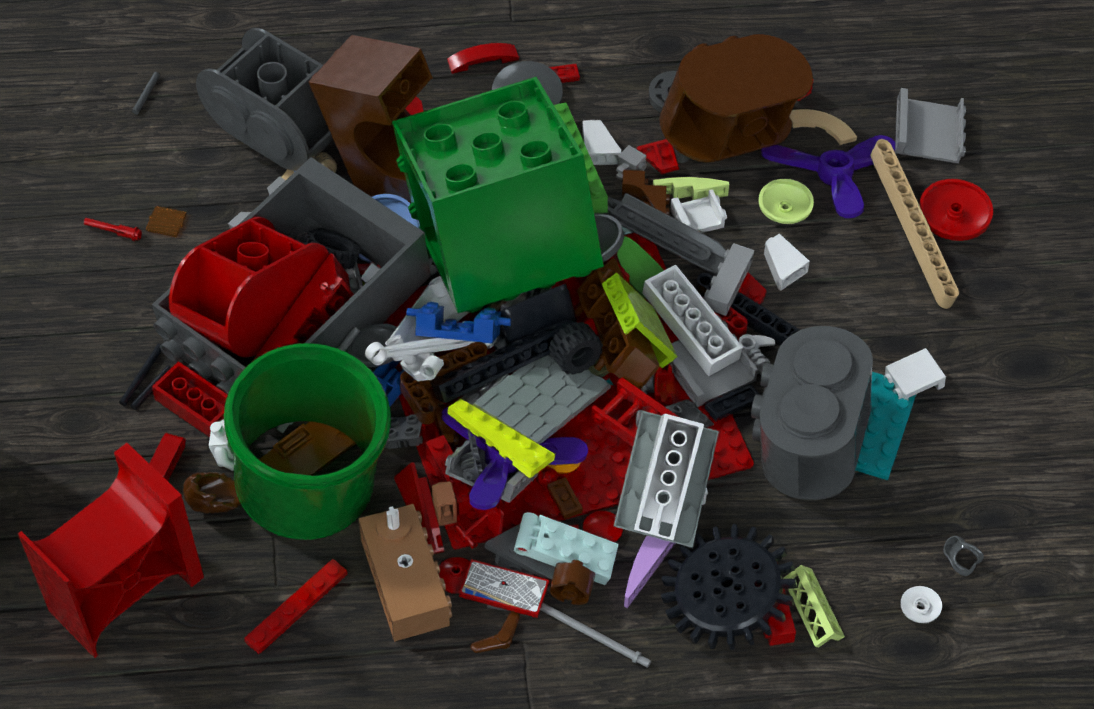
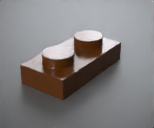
(564, 498)

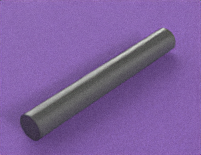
(145, 93)

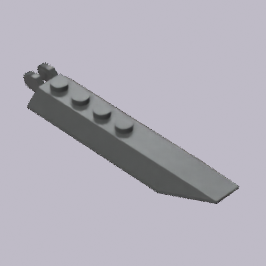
(667, 232)

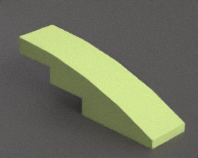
(693, 187)

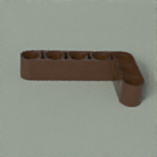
(412, 388)

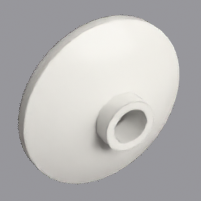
(922, 597)

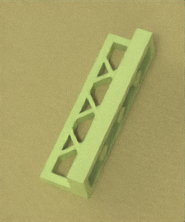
(820, 604)

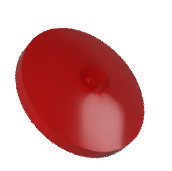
(956, 209)

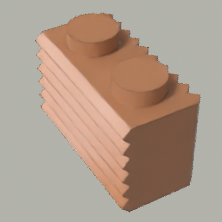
(444, 503)

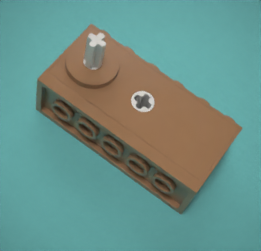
(405, 572)

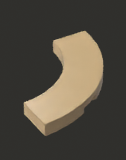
(823, 120)

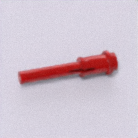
(121, 230)

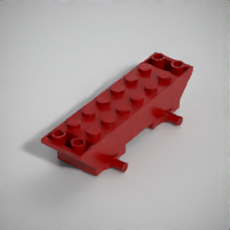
(313, 308)

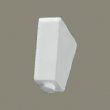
(600, 143)
(784, 261)

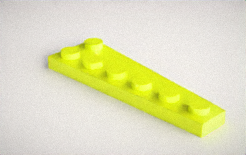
(524, 452)

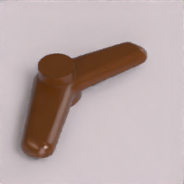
(502, 639)

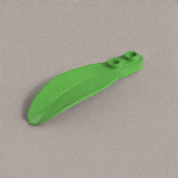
(637, 264)

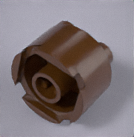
(572, 582)

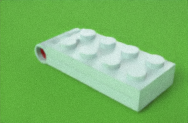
(560, 543)

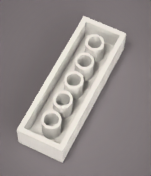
(692, 320)

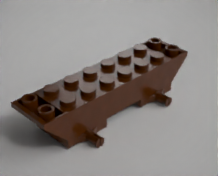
(623, 354)

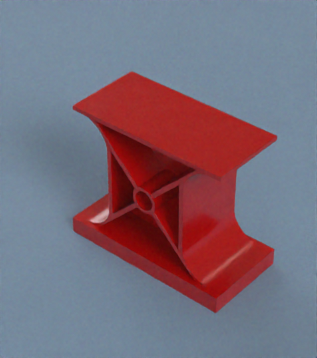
(114, 550)

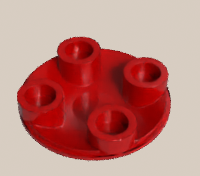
(602, 525)

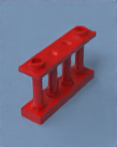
(640, 401)

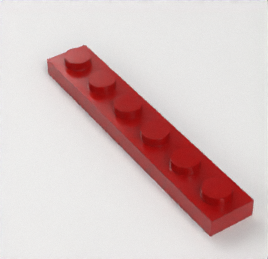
(295, 606)

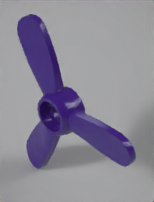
(833, 169)
(492, 481)

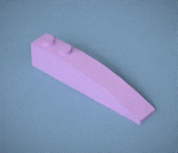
(646, 562)

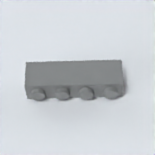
(729, 278)

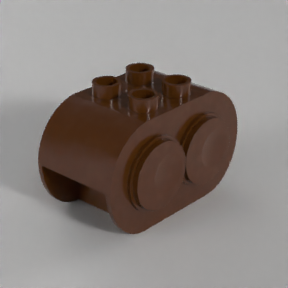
(734, 97)

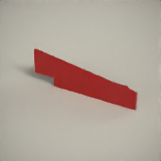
(417, 492)

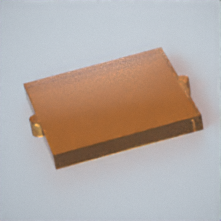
(166, 221)

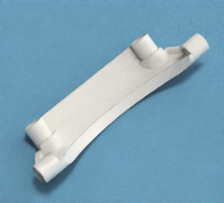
(425, 365)

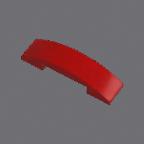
(482, 53)

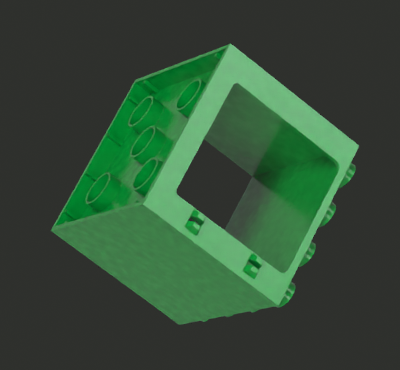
(499, 194)

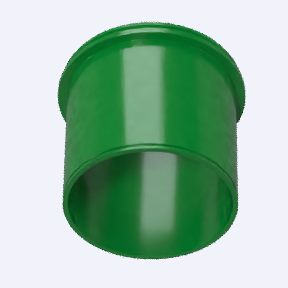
(310, 386)

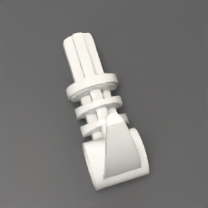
(751, 344)

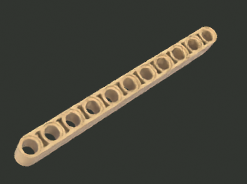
(914, 224)

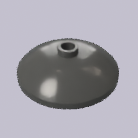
(368, 335)

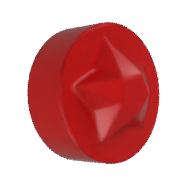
(547, 476)

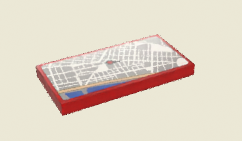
(504, 588)

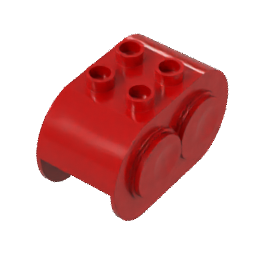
(242, 284)

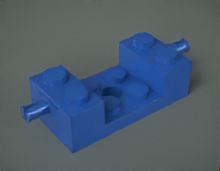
(483, 329)

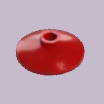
(452, 580)

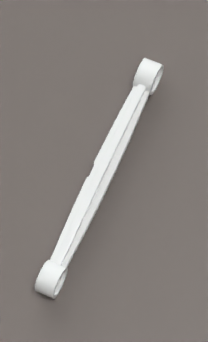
(414, 348)

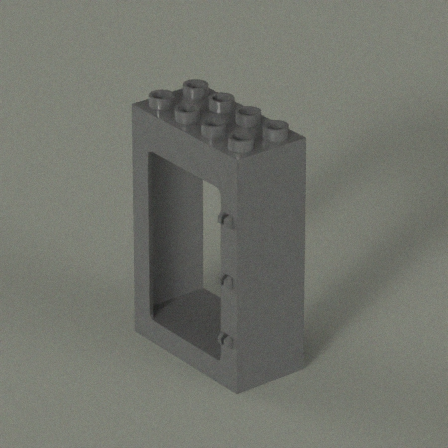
(310, 201)

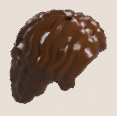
(210, 492)

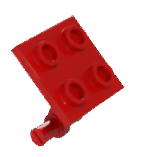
(489, 518)

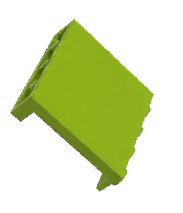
(637, 313)

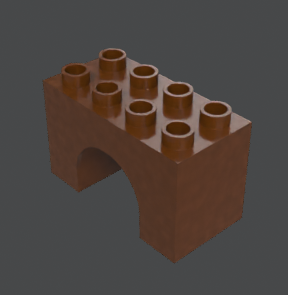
(359, 97)

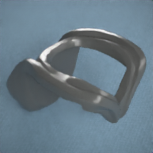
(951, 549)

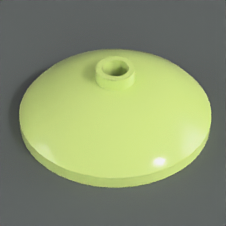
(786, 201)

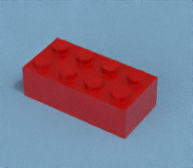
(190, 397)

